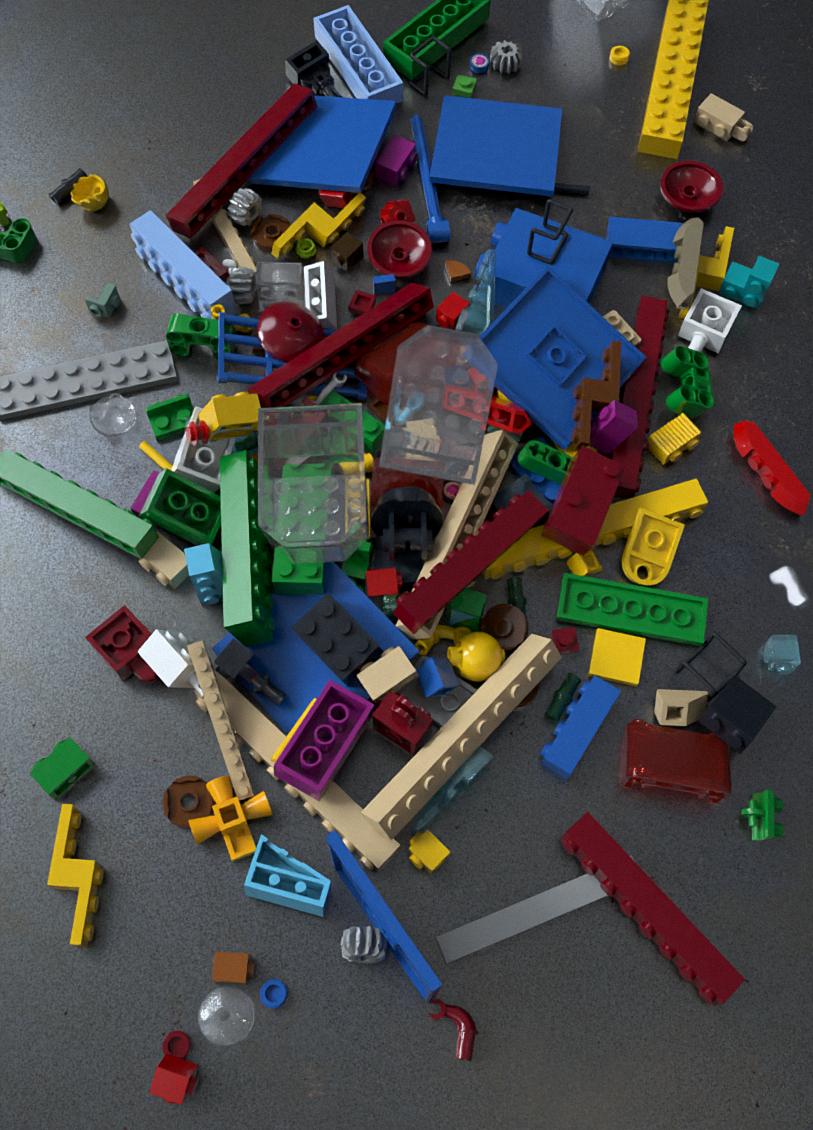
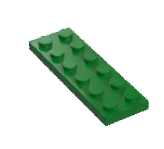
(632, 609)

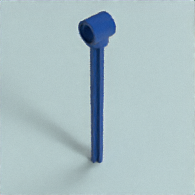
(436, 227)

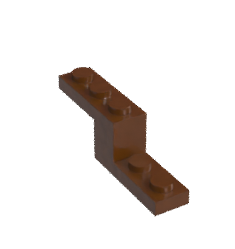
(596, 394)

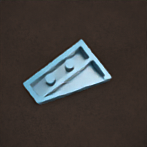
(205, 572)
(286, 881)

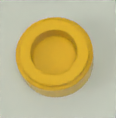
(619, 55)

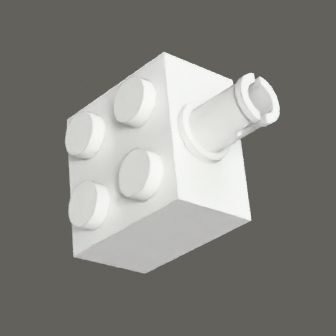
(709, 321)
(170, 659)

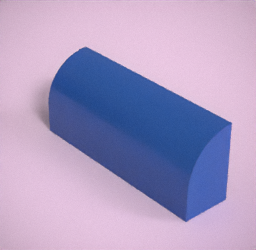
(642, 239)

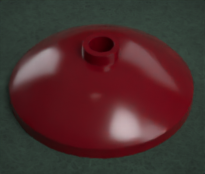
(691, 186)
(402, 240)
(284, 339)

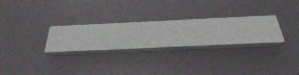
(519, 917)

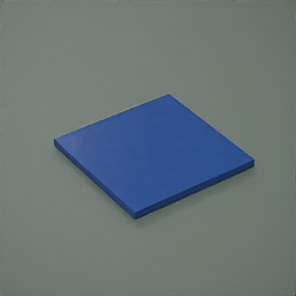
(331, 146)
(497, 146)
(546, 349)
(295, 665)
(383, 918)

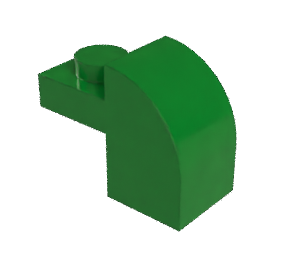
(358, 563)

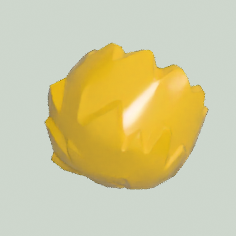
(90, 193)

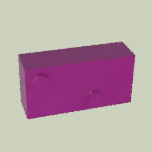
(323, 740)

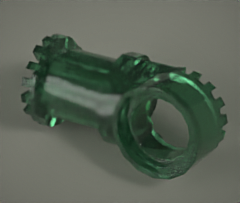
(389, 603)

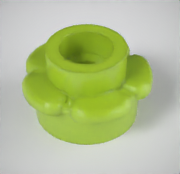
(305, 248)

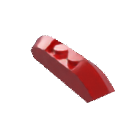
(508, 416)
(771, 467)

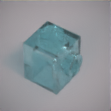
(782, 653)

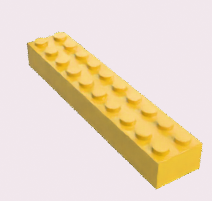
(673, 78)

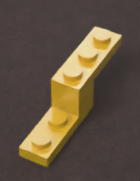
(318, 226)
(712, 270)
(75, 875)

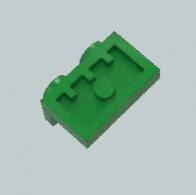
(169, 416)

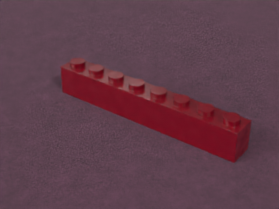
(469, 562)
(652, 910)

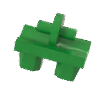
(761, 816)

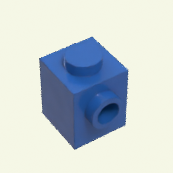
(437, 677)

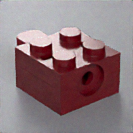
(120, 640)
(402, 723)

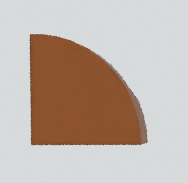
(457, 271)

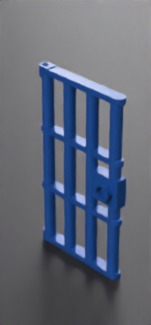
(268, 362)

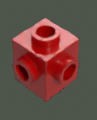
(397, 211)

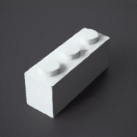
(321, 293)

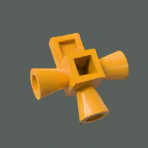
(230, 818)

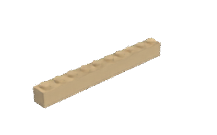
(230, 238)
(220, 720)

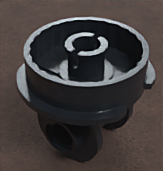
(407, 521)

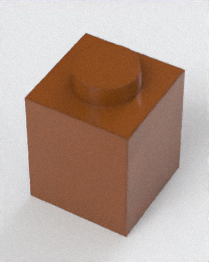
(233, 968)

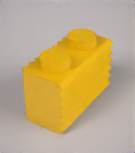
(673, 439)

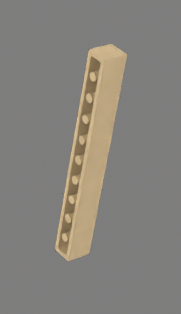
(468, 512)
(460, 736)
(335, 807)

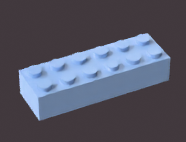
(357, 56)
(180, 266)

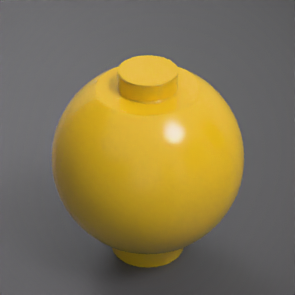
(476, 656)

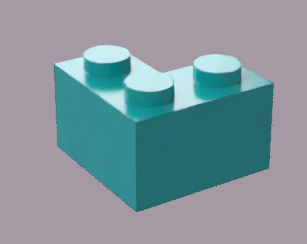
(749, 284)

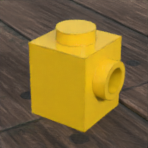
(427, 852)

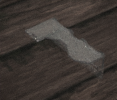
(784, 577)

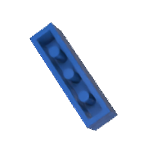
(580, 727)

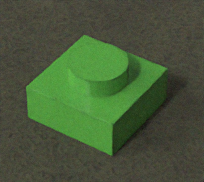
(464, 86)

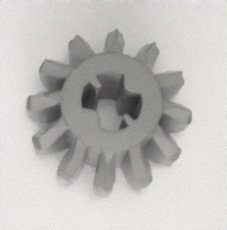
(506, 56)
(244, 206)
(243, 285)
(363, 945)

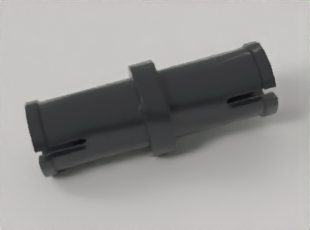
(66, 187)

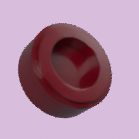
(177, 1044)

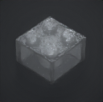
(279, 283)

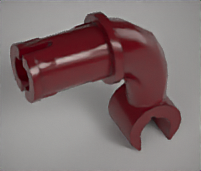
(465, 1026)

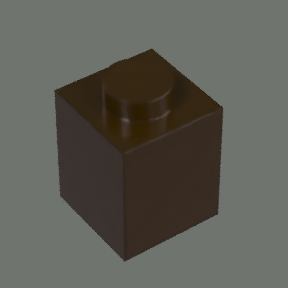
(346, 252)

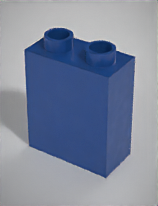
(578, 263)

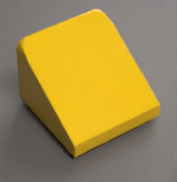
(584, 565)

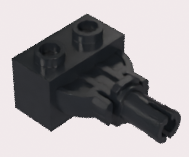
(312, 70)
(234, 661)

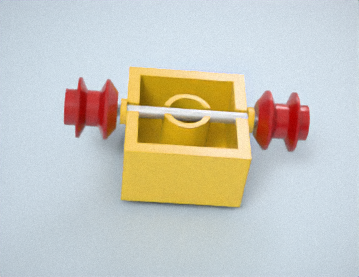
(225, 418)

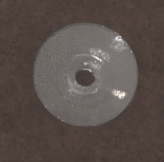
(240, 1019)

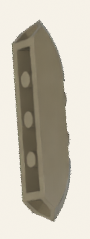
(683, 278)

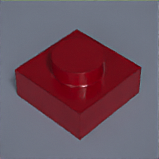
(361, 302)
(565, 640)

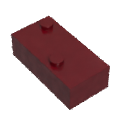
(583, 501)

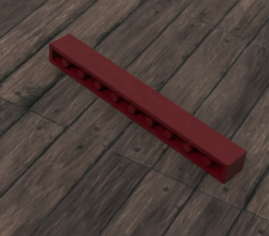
(241, 161)
(342, 347)
(638, 391)

